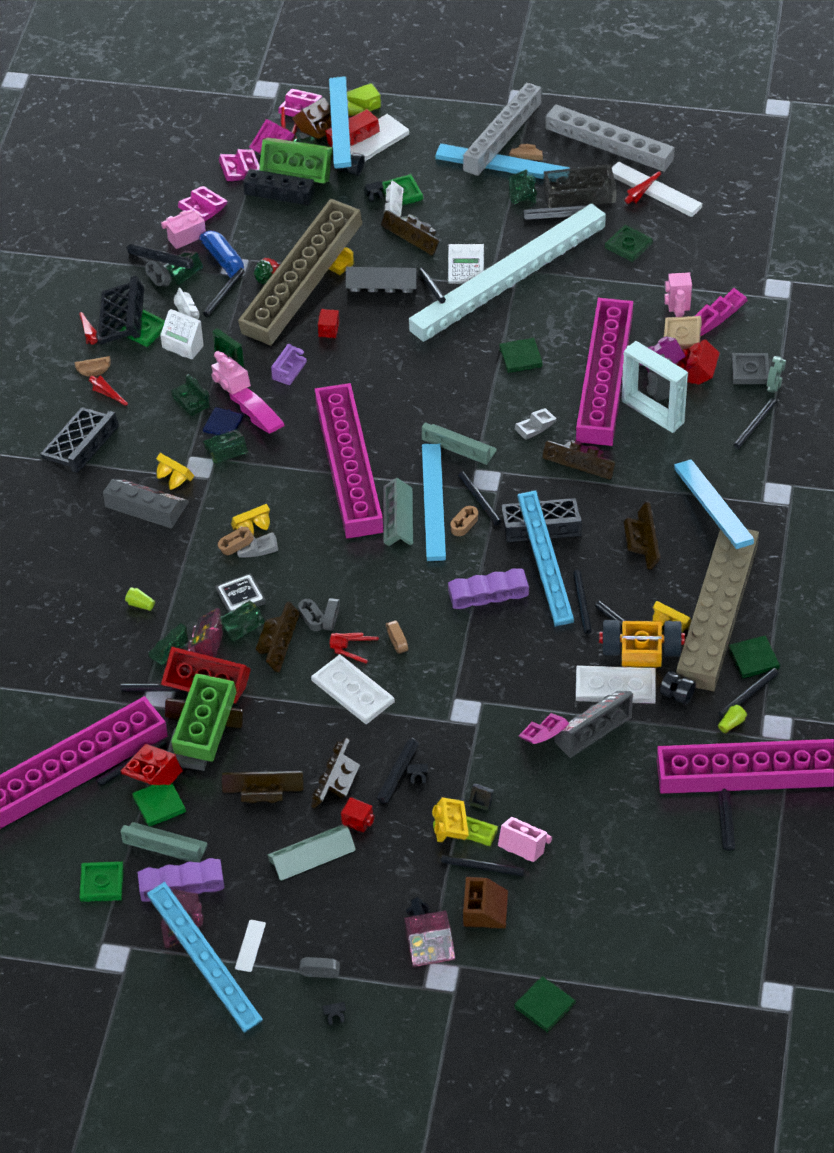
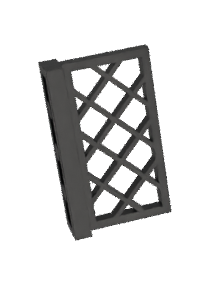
(133, 309)
(88, 444)
(557, 526)

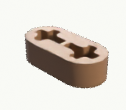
(462, 519)
(235, 540)
(397, 637)

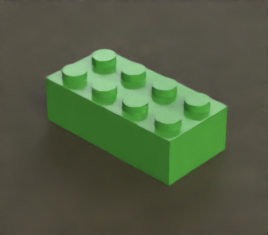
(296, 159)
(204, 717)

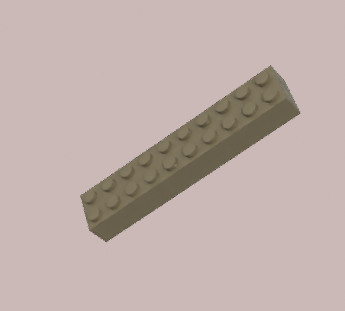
(300, 272)
(716, 612)

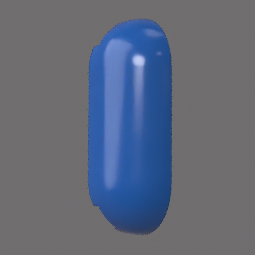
(222, 251)

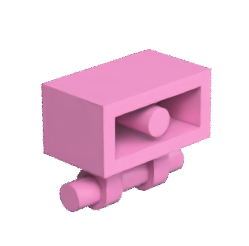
(184, 228)
(678, 293)
(229, 373)
(523, 839)

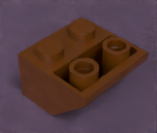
(314, 119)
(484, 903)

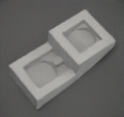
(536, 424)
(260, 546)

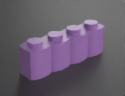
(490, 588)
(188, 877)

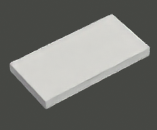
(390, 133)
(599, 681)
(352, 689)

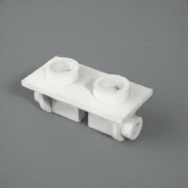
(394, 197)
(185, 304)

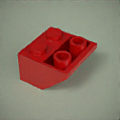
(699, 362)
(153, 766)

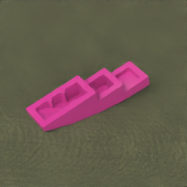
(720, 310)
(258, 410)

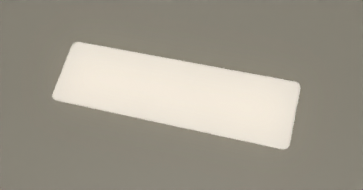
(250, 945)

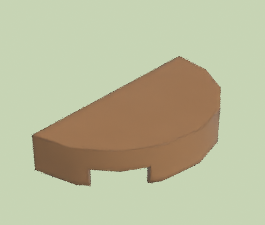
(527, 152)
(93, 367)

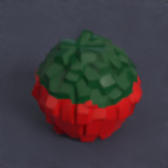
(265, 269)

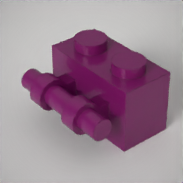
(668, 347)

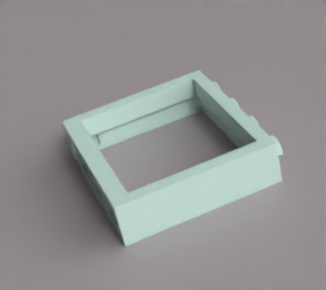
(668, 418)

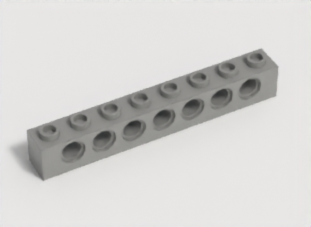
(502, 129)
(610, 137)

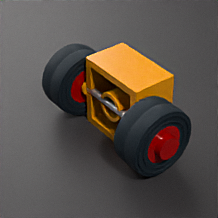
(642, 641)

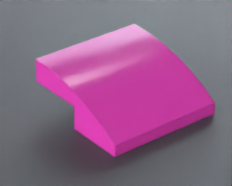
(298, 100)
(270, 130)
(236, 166)
(204, 202)
(547, 729)

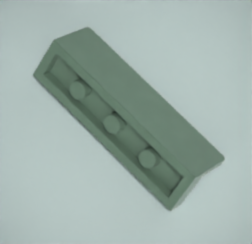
(458, 443)
(398, 512)
(163, 842)
(312, 852)

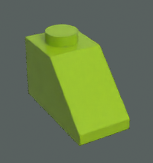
(365, 96)

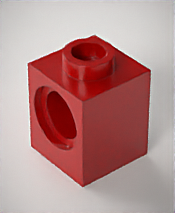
(328, 323)
(357, 815)

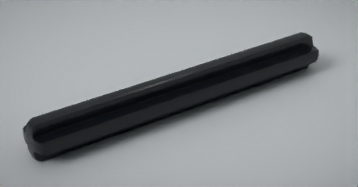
(160, 256)

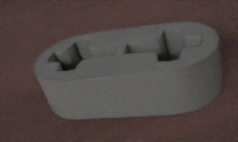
(158, 273)
(331, 614)
(308, 616)
(319, 967)

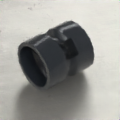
(357, 164)
(684, 689)

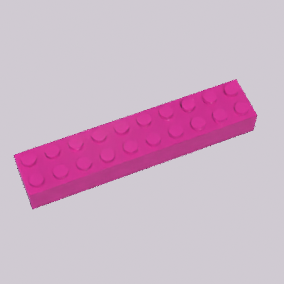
(604, 372)
(348, 461)
(78, 759)
(746, 766)

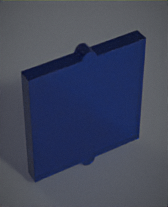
(222, 421)

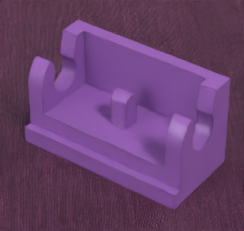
(288, 365)

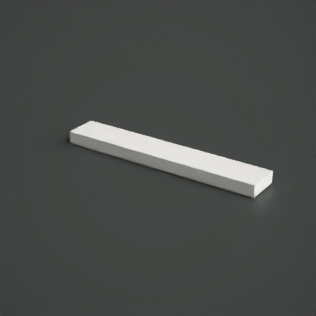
(657, 190)

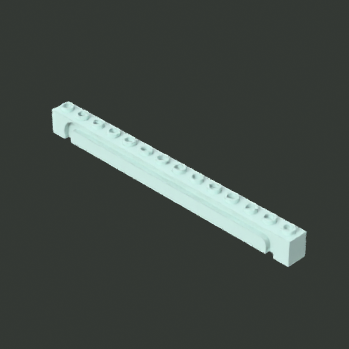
(507, 272)

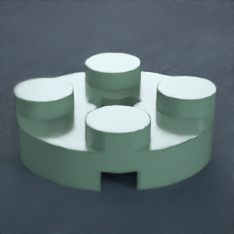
(774, 380)

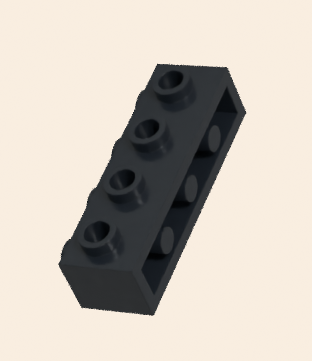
(279, 186)

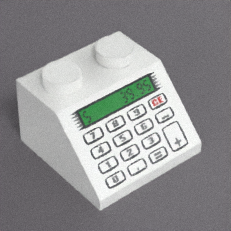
(465, 262)
(182, 334)

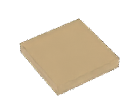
(684, 329)

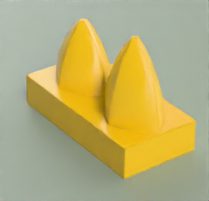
(179, 474)
(258, 516)
(665, 613)

